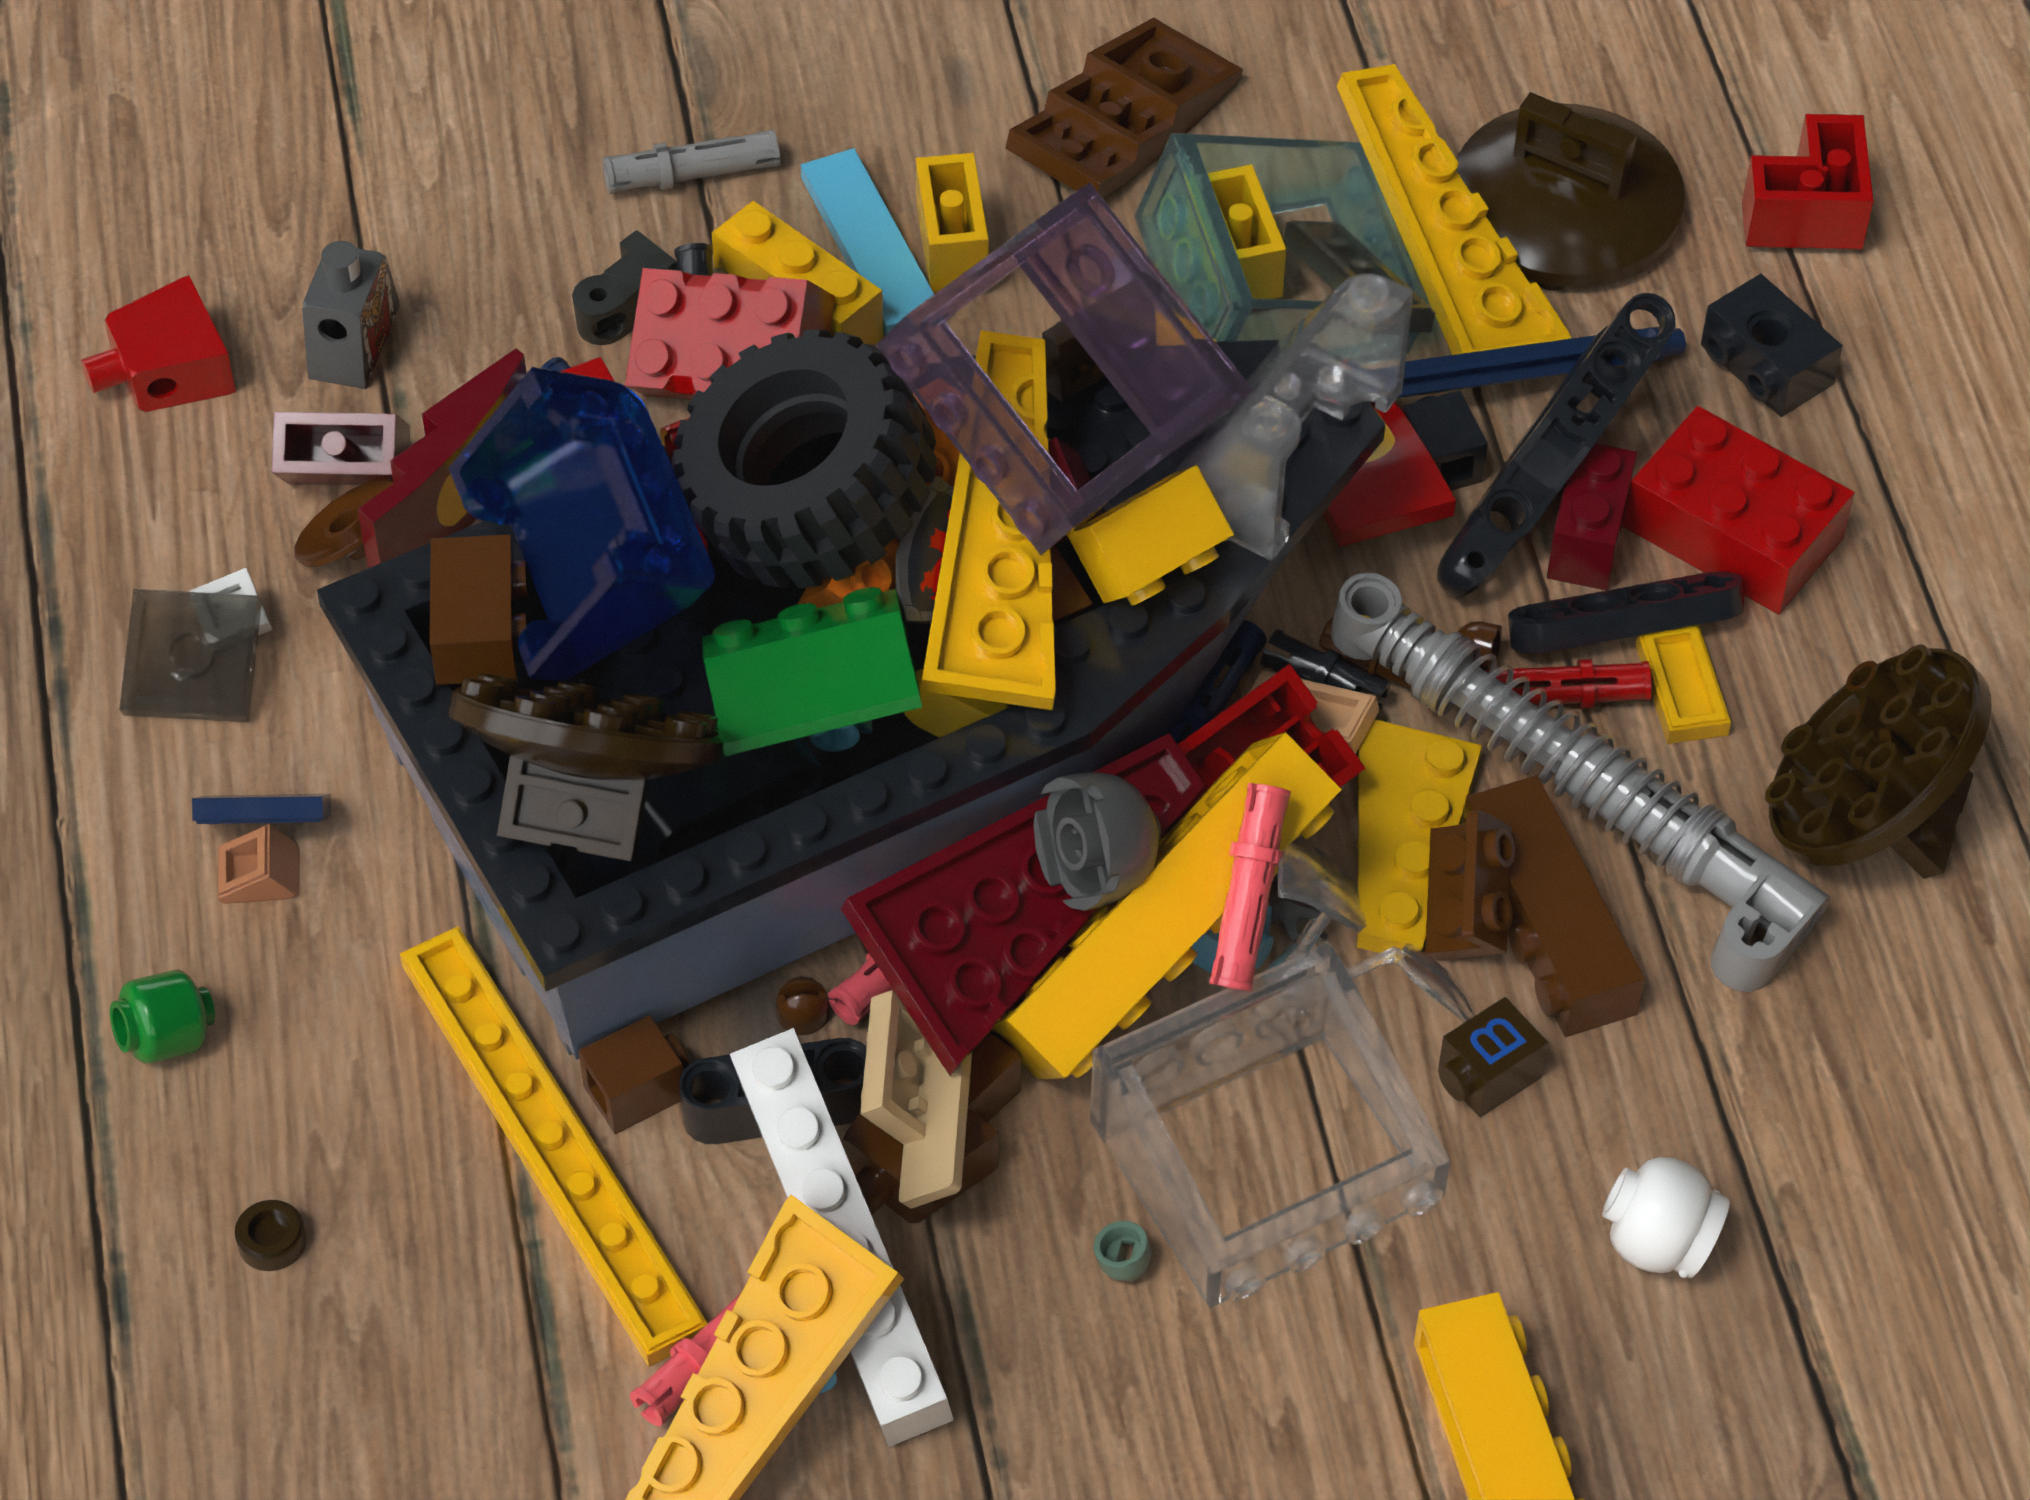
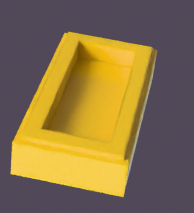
(1684, 685)

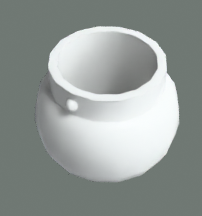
(1665, 1216)

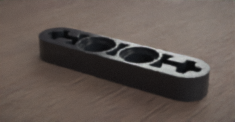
(1626, 612)

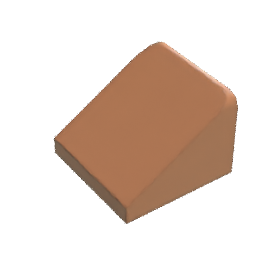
(258, 867)

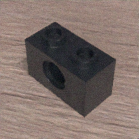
(1770, 345)

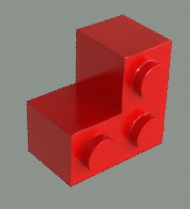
(1812, 197)

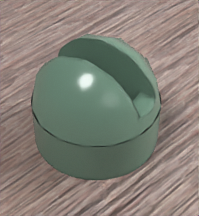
(1111, 1251)

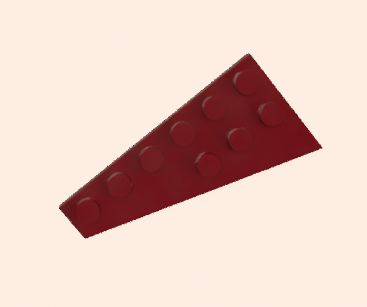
(979, 918)

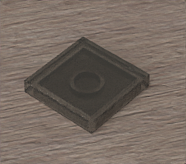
(190, 655)

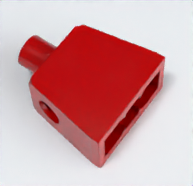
(163, 350)

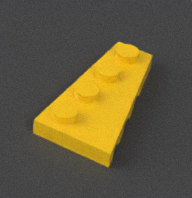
(1407, 788)

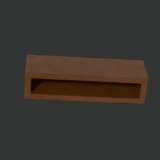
(1559, 915)

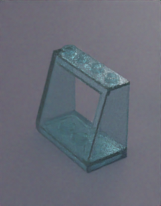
(1192, 243)

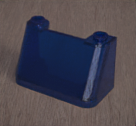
(592, 512)

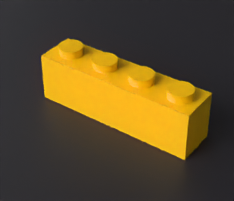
(1491, 1402)

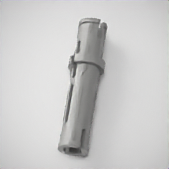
(698, 160)

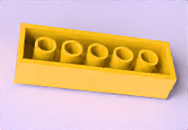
(1150, 932)

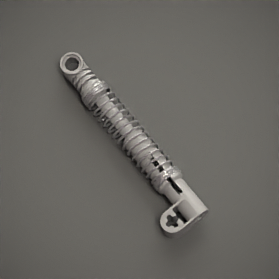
(1693, 840)

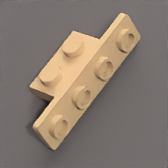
(915, 1102)

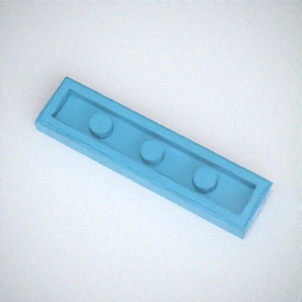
(866, 232)

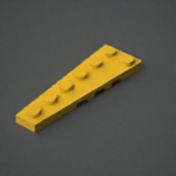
(1454, 248)
(994, 588)
(772, 1356)

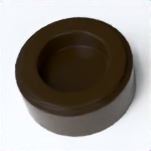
(270, 1235)

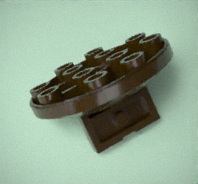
(1575, 191)
(581, 760)
(1884, 763)

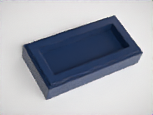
(261, 808)

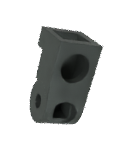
(608, 301)

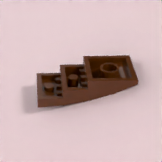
(1123, 107)

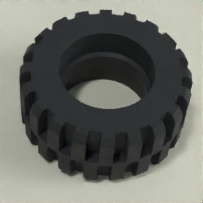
(843, 506)

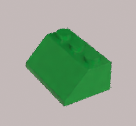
(811, 670)

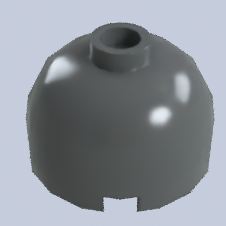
(1096, 838)

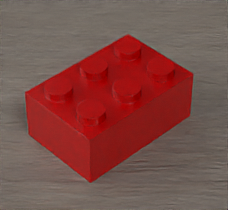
(1738, 508)

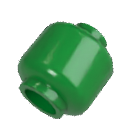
(161, 1016)

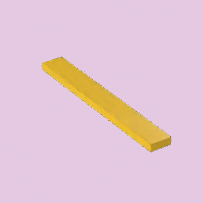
(553, 1145)

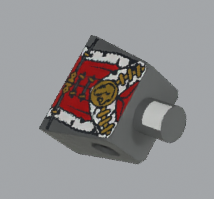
(353, 295)

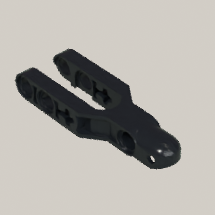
(1554, 445)

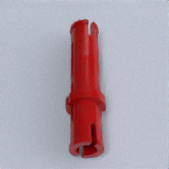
(1629, 682)

